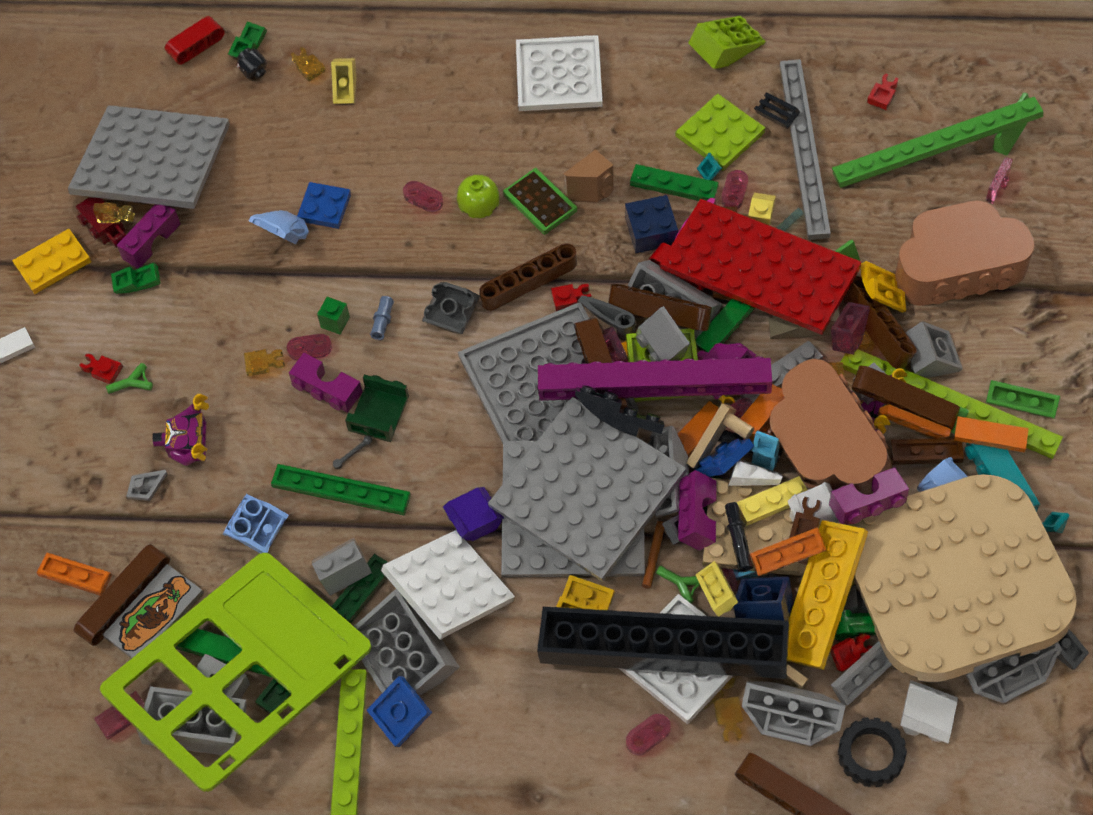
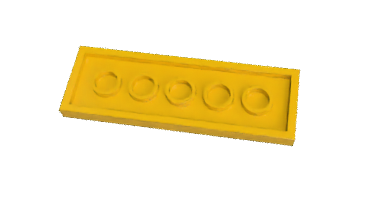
(824, 594)

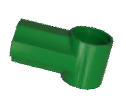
(853, 625)

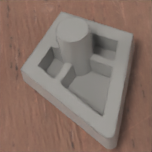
(145, 485)

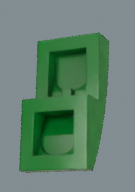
(250, 38)
(133, 280)

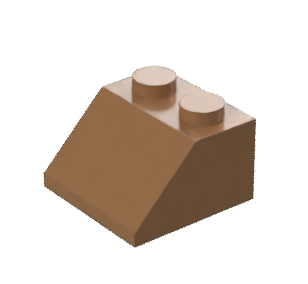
(589, 179)

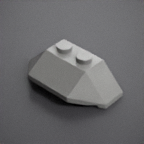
(671, 446)
(1013, 674)
(792, 712)

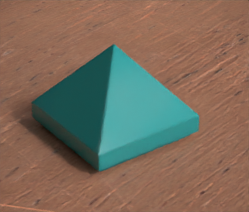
(709, 167)
(1056, 522)

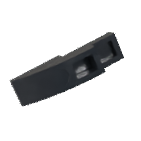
(608, 410)

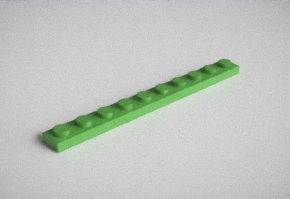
(937, 142)

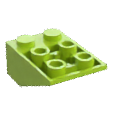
(725, 40)

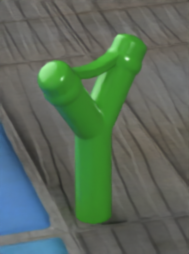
(132, 381)
(681, 582)

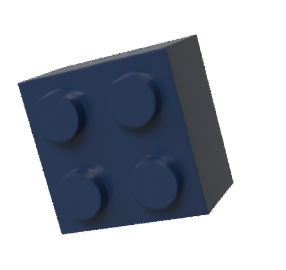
(650, 223)
(764, 598)

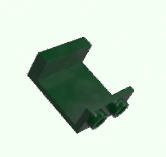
(378, 408)

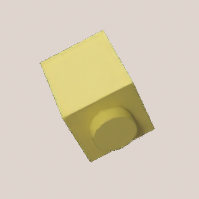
(343, 80)
(762, 208)

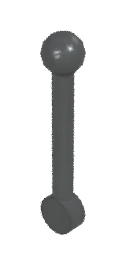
(337, 464)

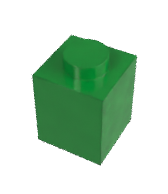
(333, 315)

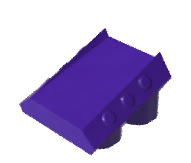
(472, 514)

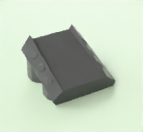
(450, 307)

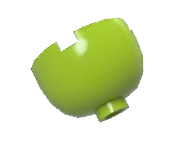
(478, 196)

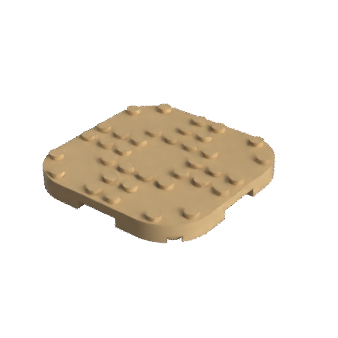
(962, 579)

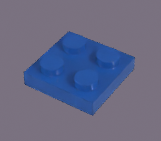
(324, 205)
(725, 457)
(399, 711)

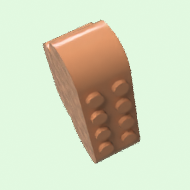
(962, 253)
(827, 429)

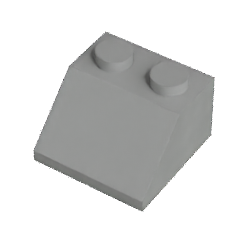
(662, 337)
(935, 351)
(341, 566)

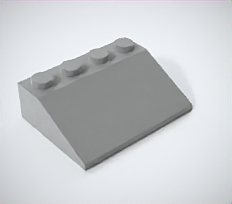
(404, 647)

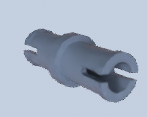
(382, 318)

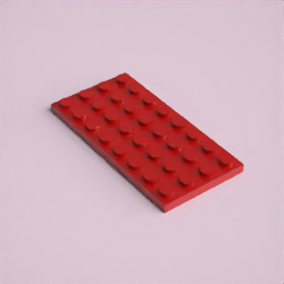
(761, 266)

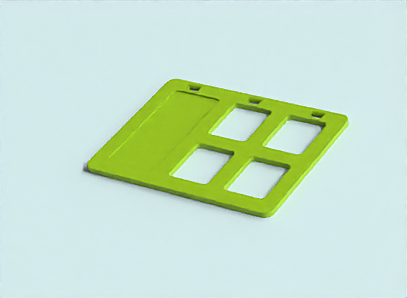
(277, 627)

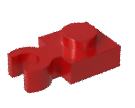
(883, 93)
(566, 295)
(103, 370)
(849, 651)

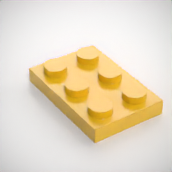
(51, 261)

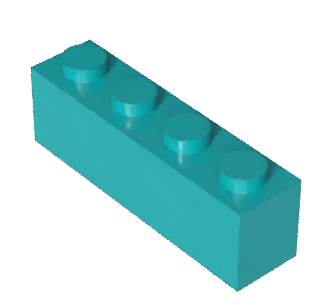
(1001, 464)

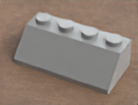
(651, 278)
(201, 733)

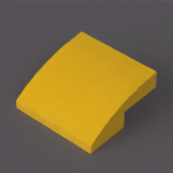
(882, 286)
(585, 595)

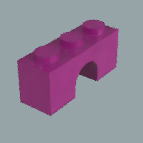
(136, 245)
(339, 393)
(852, 506)
(694, 525)

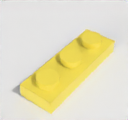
(769, 501)
(716, 589)

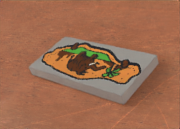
(153, 611)

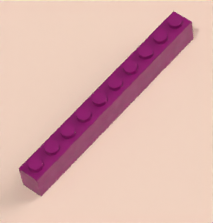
(657, 378)

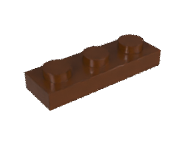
(926, 451)

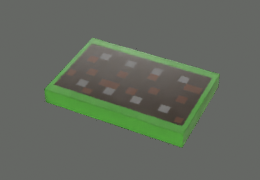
(540, 201)

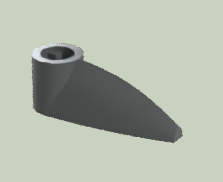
(612, 315)

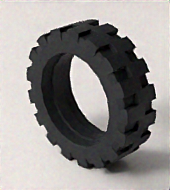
(879, 728)

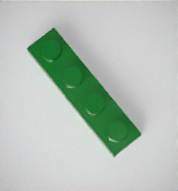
(673, 183)

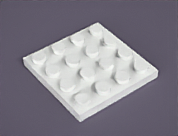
(558, 73)
(447, 584)
(680, 691)

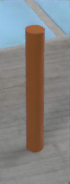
(653, 555)

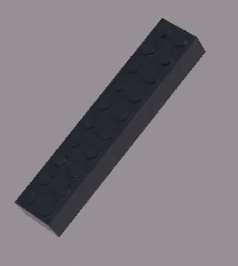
(664, 642)

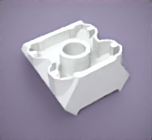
(749, 474)
(820, 493)
(928, 712)

